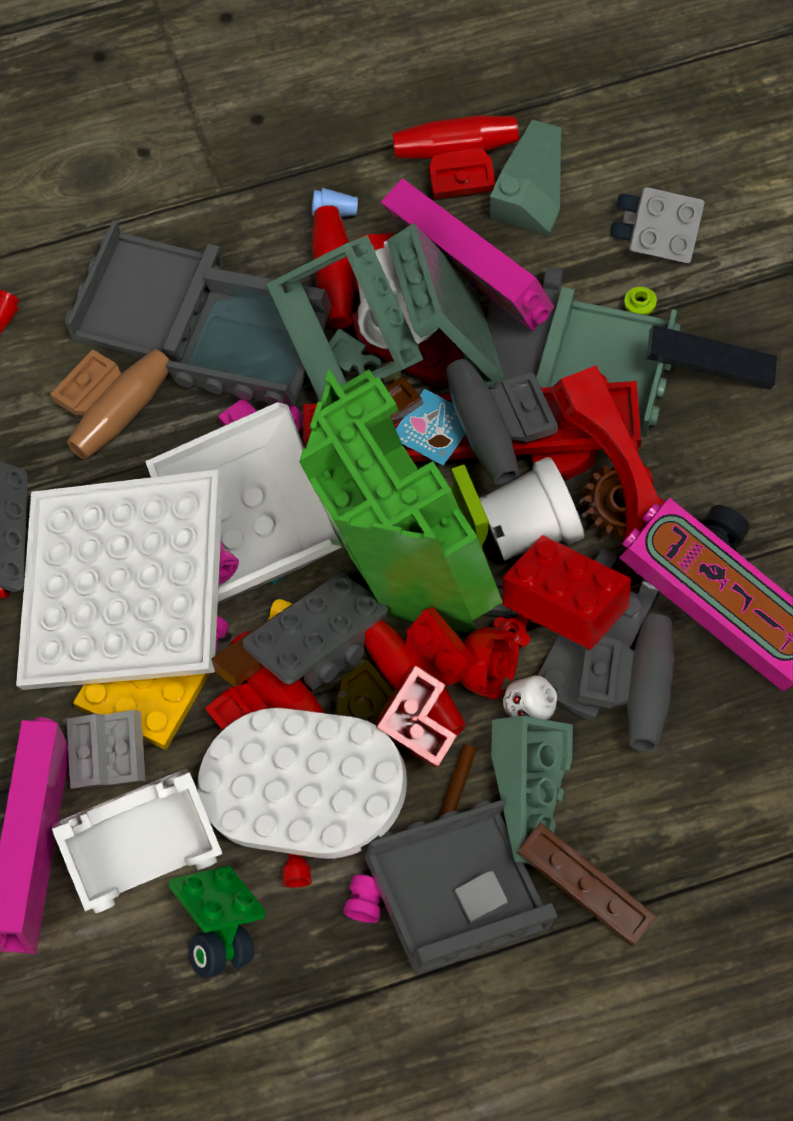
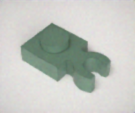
(350, 353)

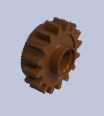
(601, 503)

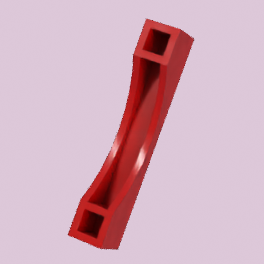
(588, 405)

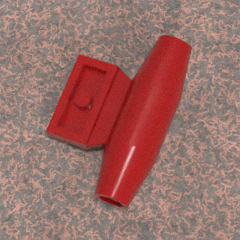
(457, 151)
(339, 277)
(431, 648)
(260, 693)

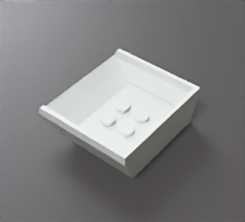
(267, 500)

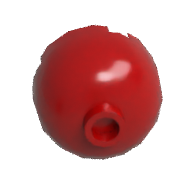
(495, 660)

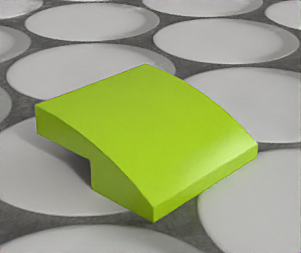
(469, 502)

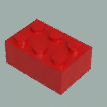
(566, 592)

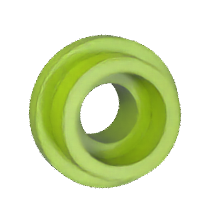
(637, 307)

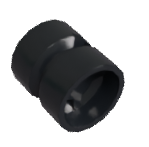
(727, 525)

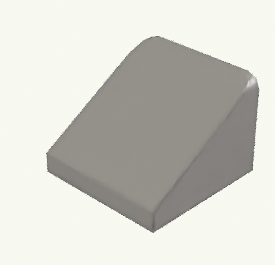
(481, 897)

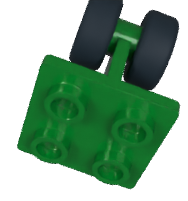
(218, 904)

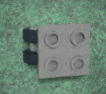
(659, 223)

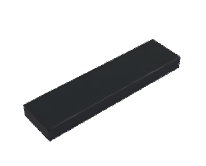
(711, 357)

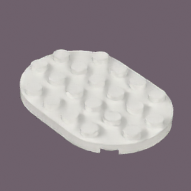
(302, 782)

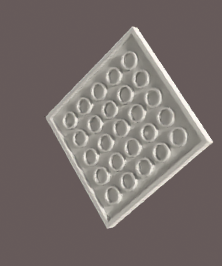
(121, 581)

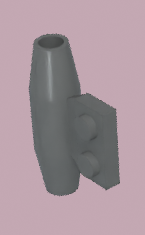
(497, 417)
(640, 678)

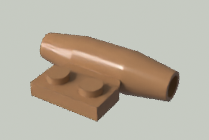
(107, 397)

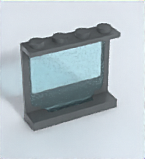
(243, 342)

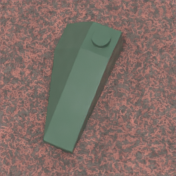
(530, 181)
(529, 771)

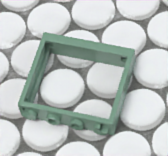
(307, 331)

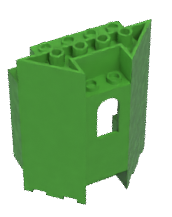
(389, 514)

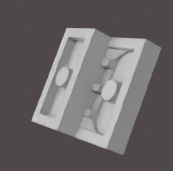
(105, 750)

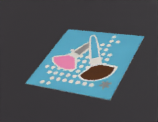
(432, 428)

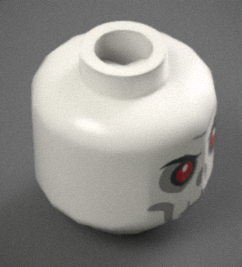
(530, 698)

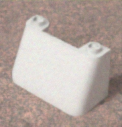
(136, 839)

